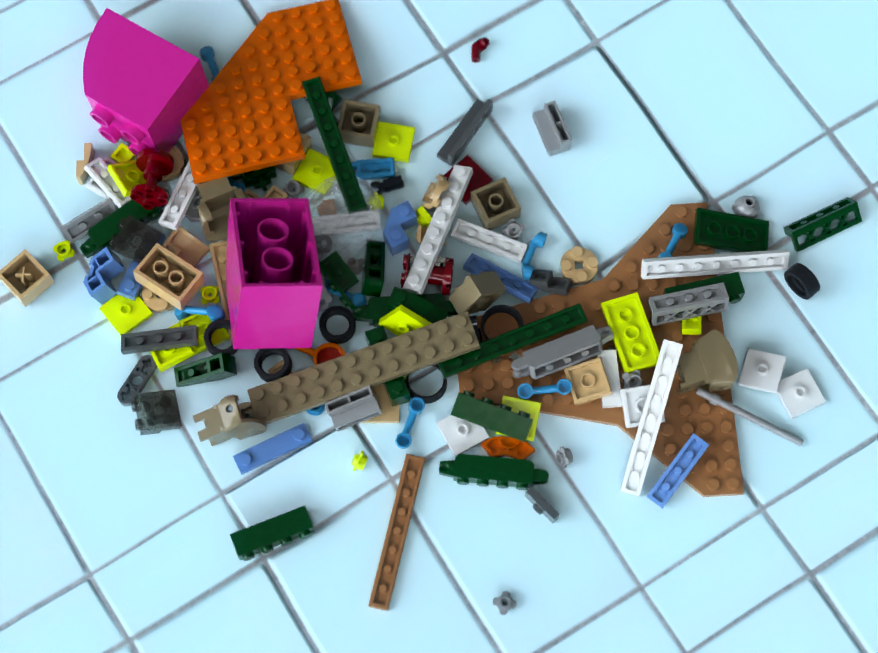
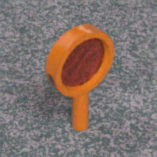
(324, 352)

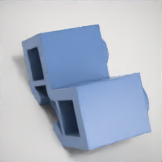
(400, 219)
(104, 267)

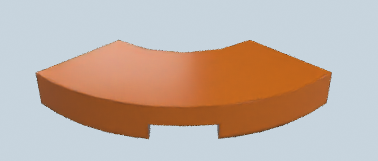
(507, 447)

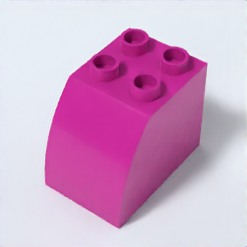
(139, 84)
(272, 273)

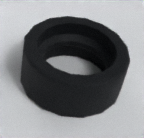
(802, 281)
(332, 311)
(217, 324)
(262, 354)

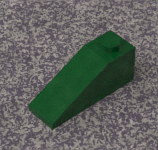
(373, 269)
(416, 304)
(206, 370)

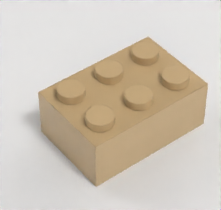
(169, 276)

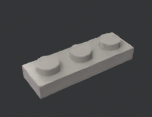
(81, 224)

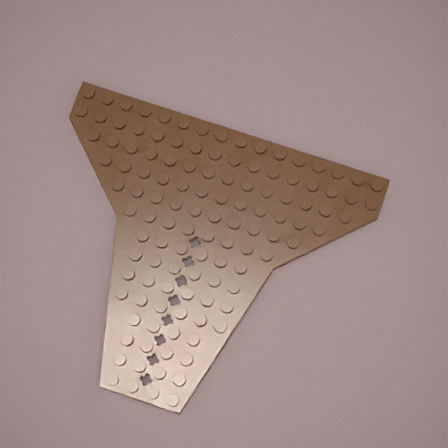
(719, 467)

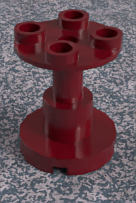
(154, 167)
(439, 274)

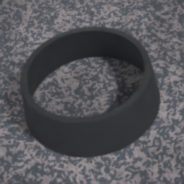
(500, 309)
(428, 399)

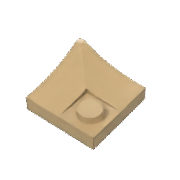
(186, 246)

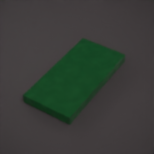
(730, 231)

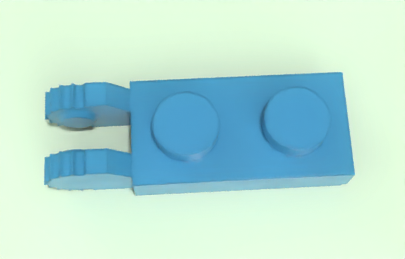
(374, 168)

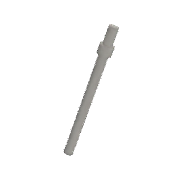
(716, 399)

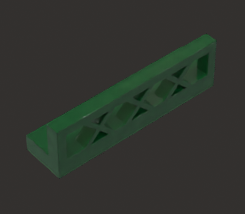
(822, 217)

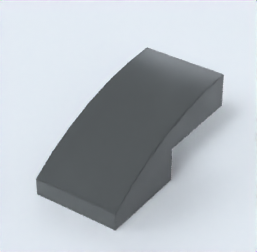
(545, 281)

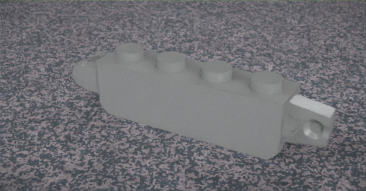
(562, 352)

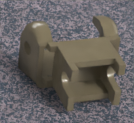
(215, 206)
(708, 365)
(227, 424)

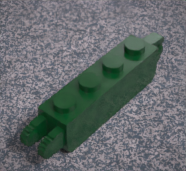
(103, 231)
(378, 307)
(493, 471)

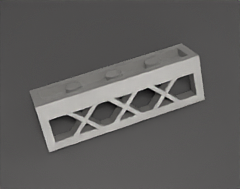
(689, 302)

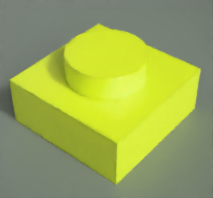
(122, 154)
(423, 217)
(692, 326)

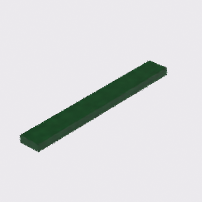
(334, 145)
(515, 340)

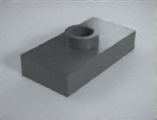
(541, 506)

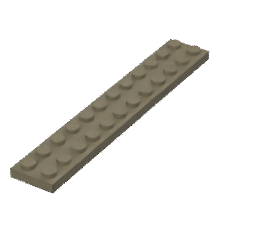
(363, 368)

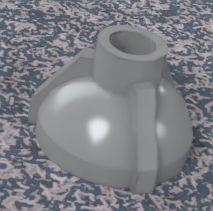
(742, 209)

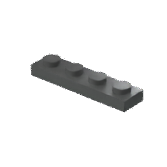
(159, 339)

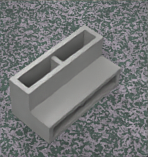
(552, 129)
(353, 408)

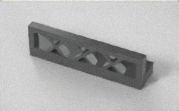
(465, 131)

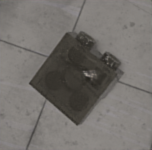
(134, 239)
(156, 412)

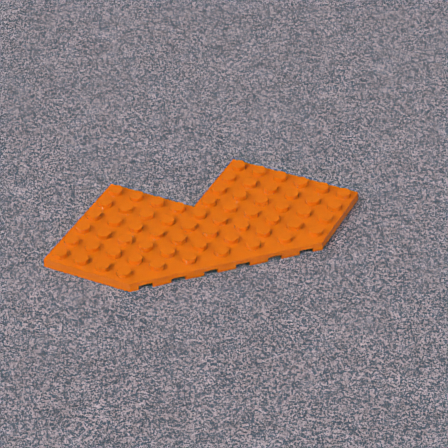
(247, 109)

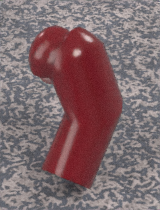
(477, 47)

